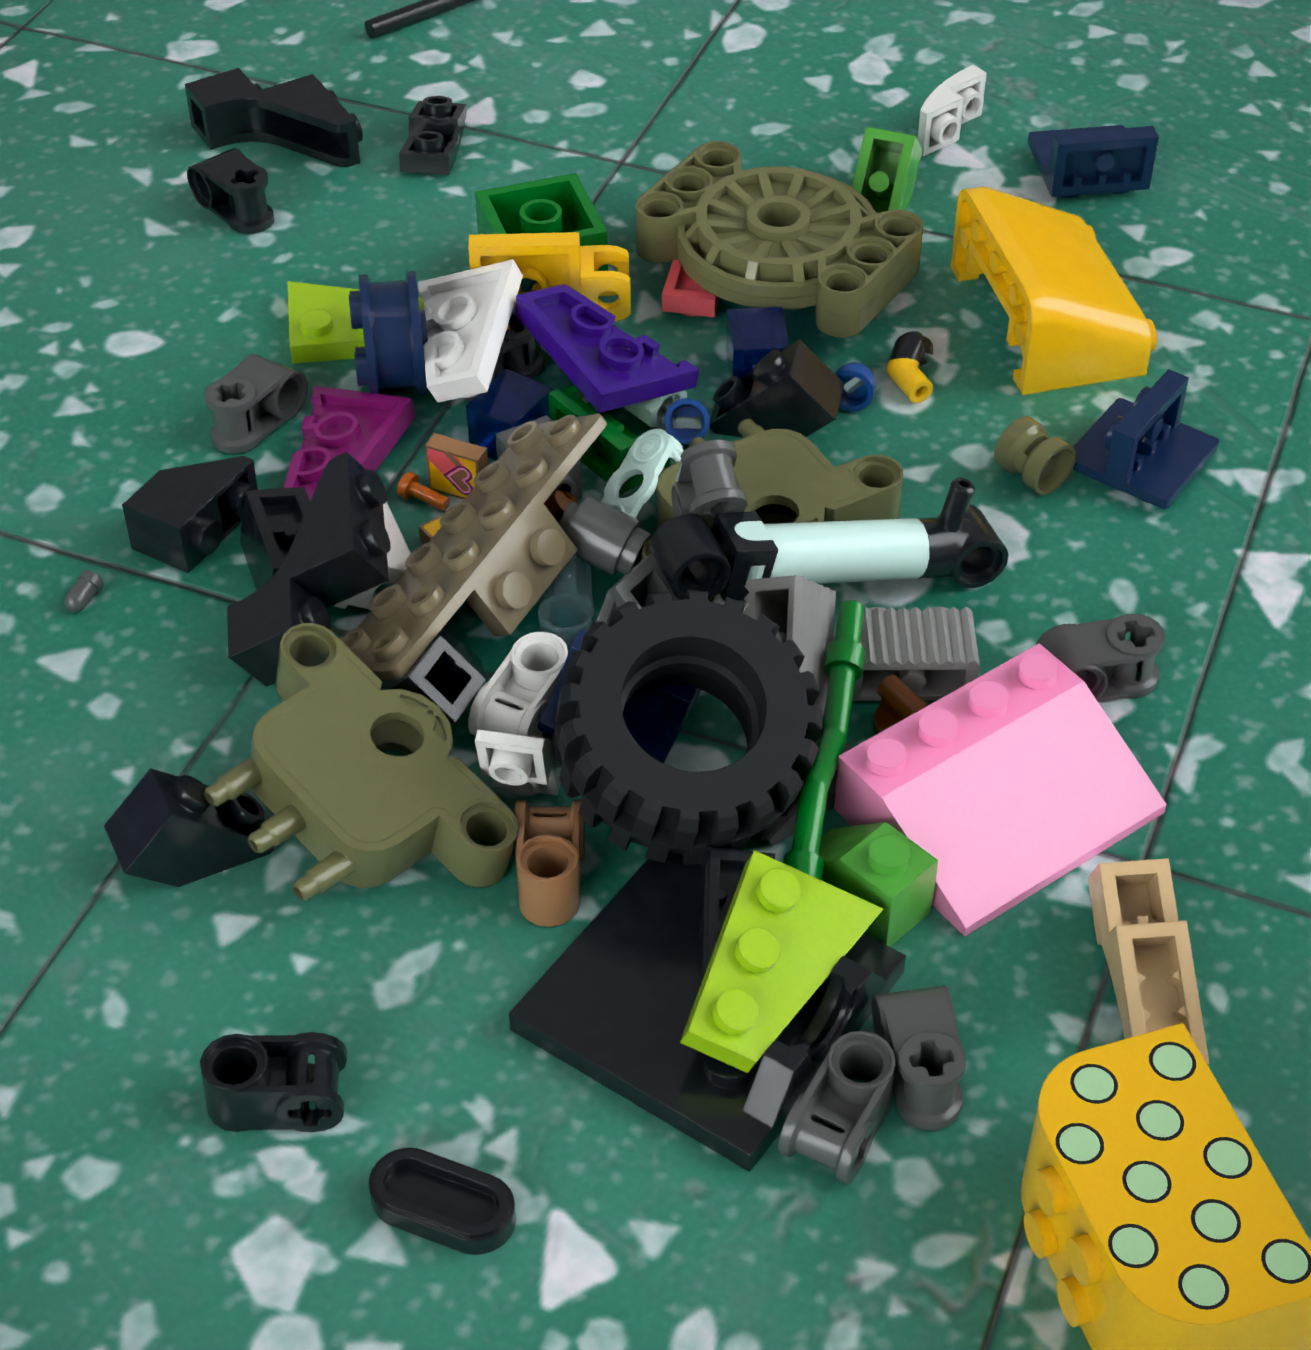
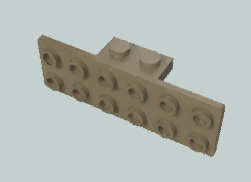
(492, 550)

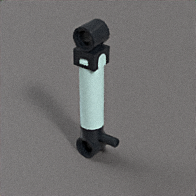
(743, 548)

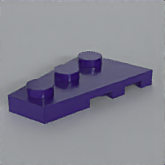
(596, 354)

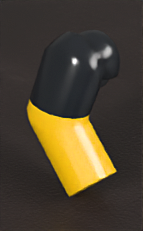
(905, 363)

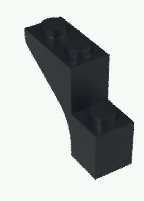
(290, 115)
(332, 558)

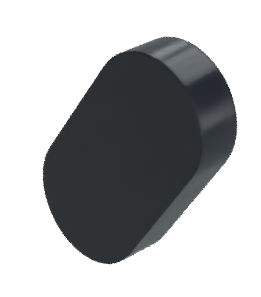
(442, 1201)

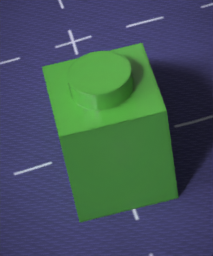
(887, 169)
(884, 870)

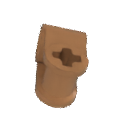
(549, 861)

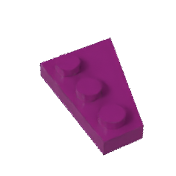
(349, 422)

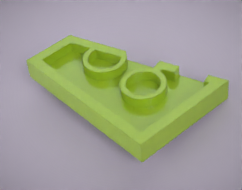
(322, 323)
(771, 958)

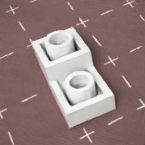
(949, 106)
(518, 762)

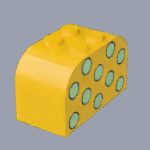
(1161, 1206)

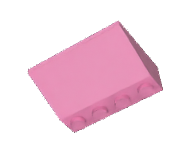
(1001, 785)

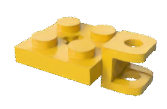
(560, 260)

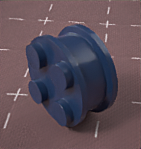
(392, 334)

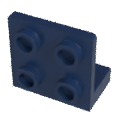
(1095, 159)

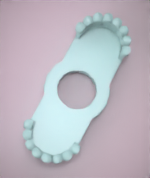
(647, 458)

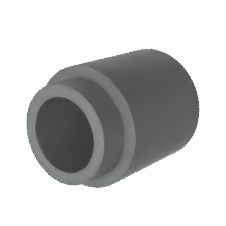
(604, 535)

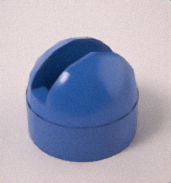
(862, 392)
(686, 409)

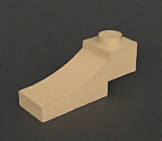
(1146, 948)

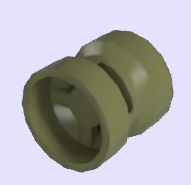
(1036, 456)

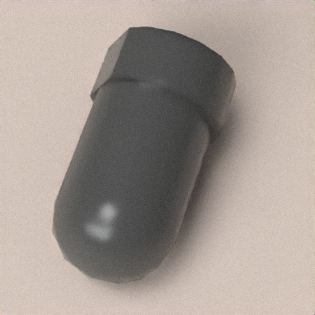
(83, 591)

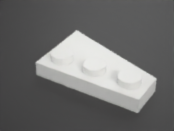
(466, 327)

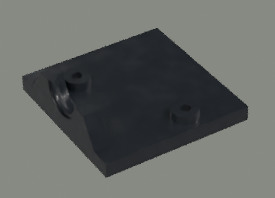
(626, 995)

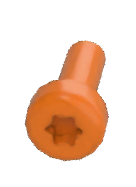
(410, 486)

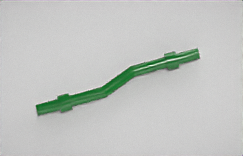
(843, 666)

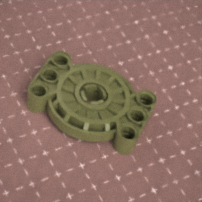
(778, 238)

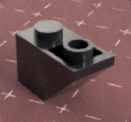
(781, 392)
(188, 510)
(444, 674)
(176, 836)

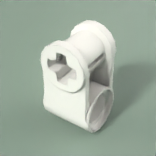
(520, 687)

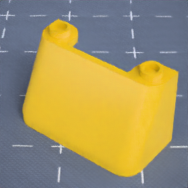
(1057, 289)

